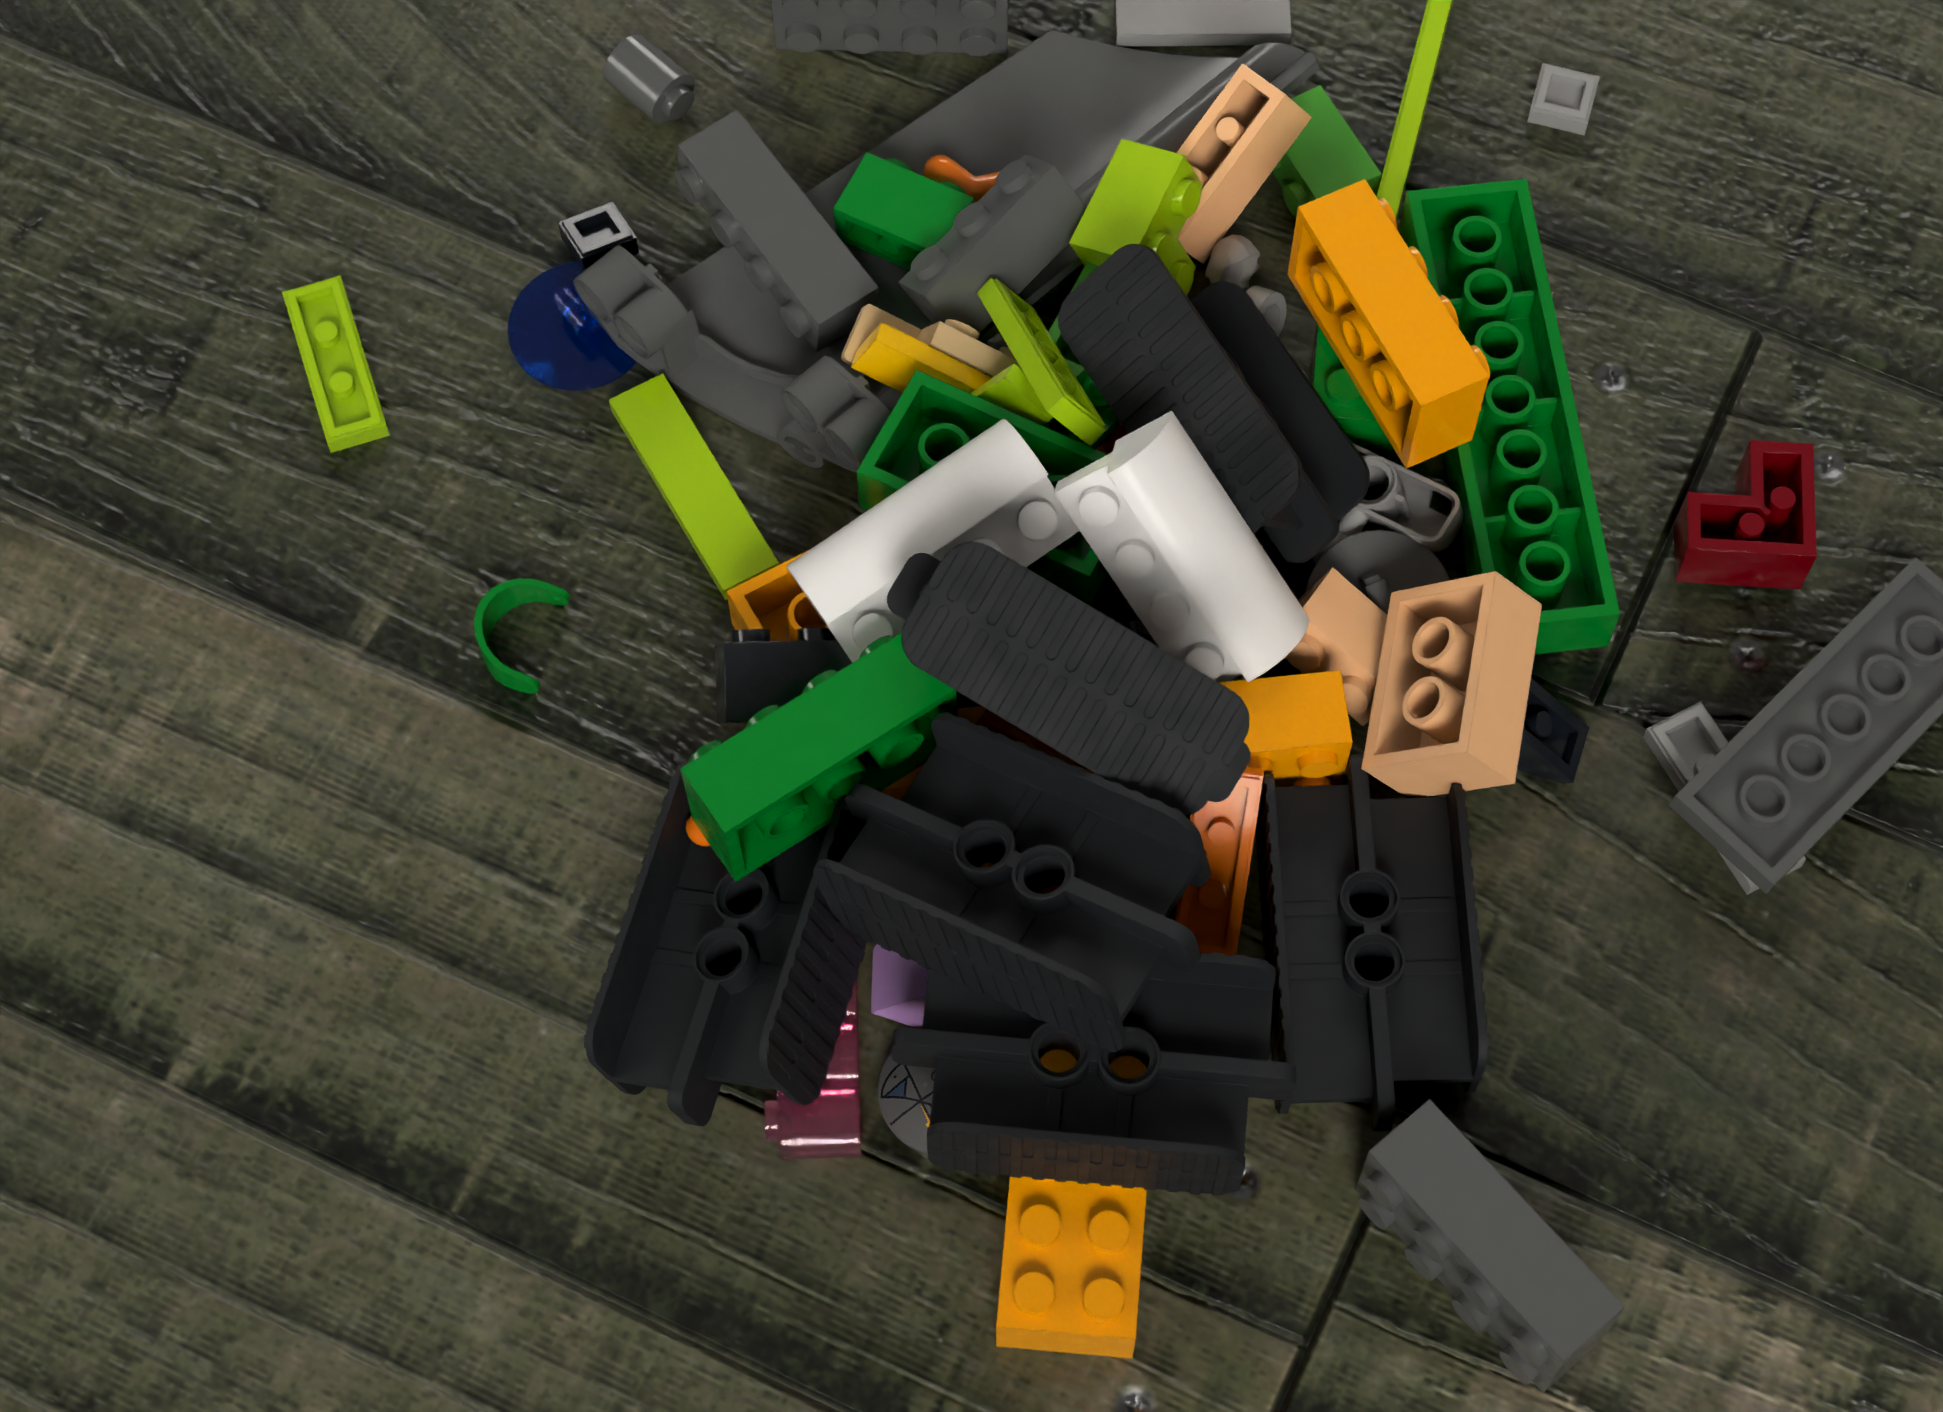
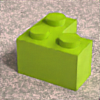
(1142, 202)

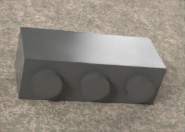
(1001, 236)

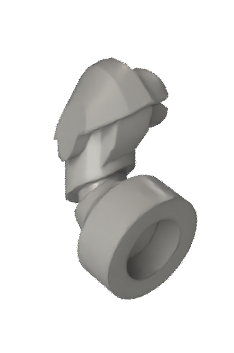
(1236, 261)

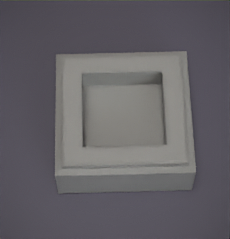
(1563, 99)

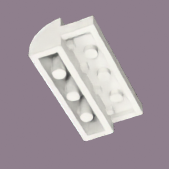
(980, 493)
(1184, 554)

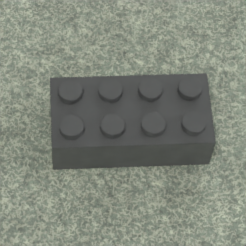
(892, 26)
(1485, 1247)

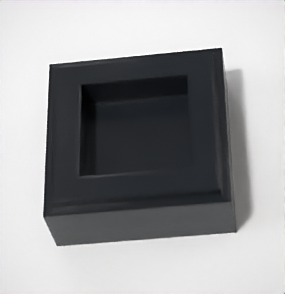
(596, 233)

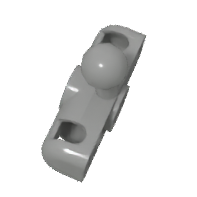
(1401, 508)

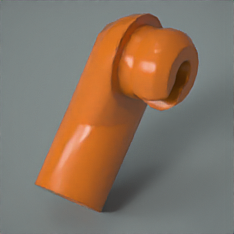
(944, 168)

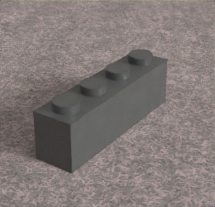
(774, 230)

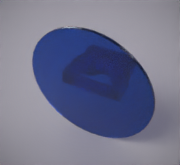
(559, 336)

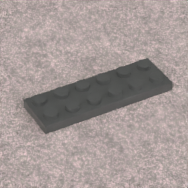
(1825, 734)

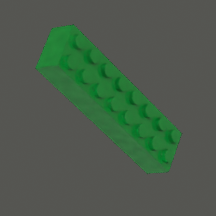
(1527, 467)

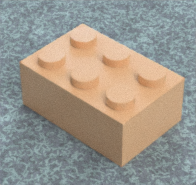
(1452, 686)

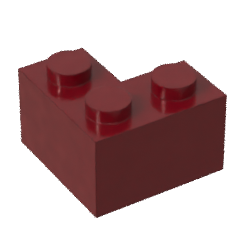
(1760, 532)

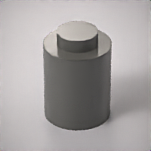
(649, 79)

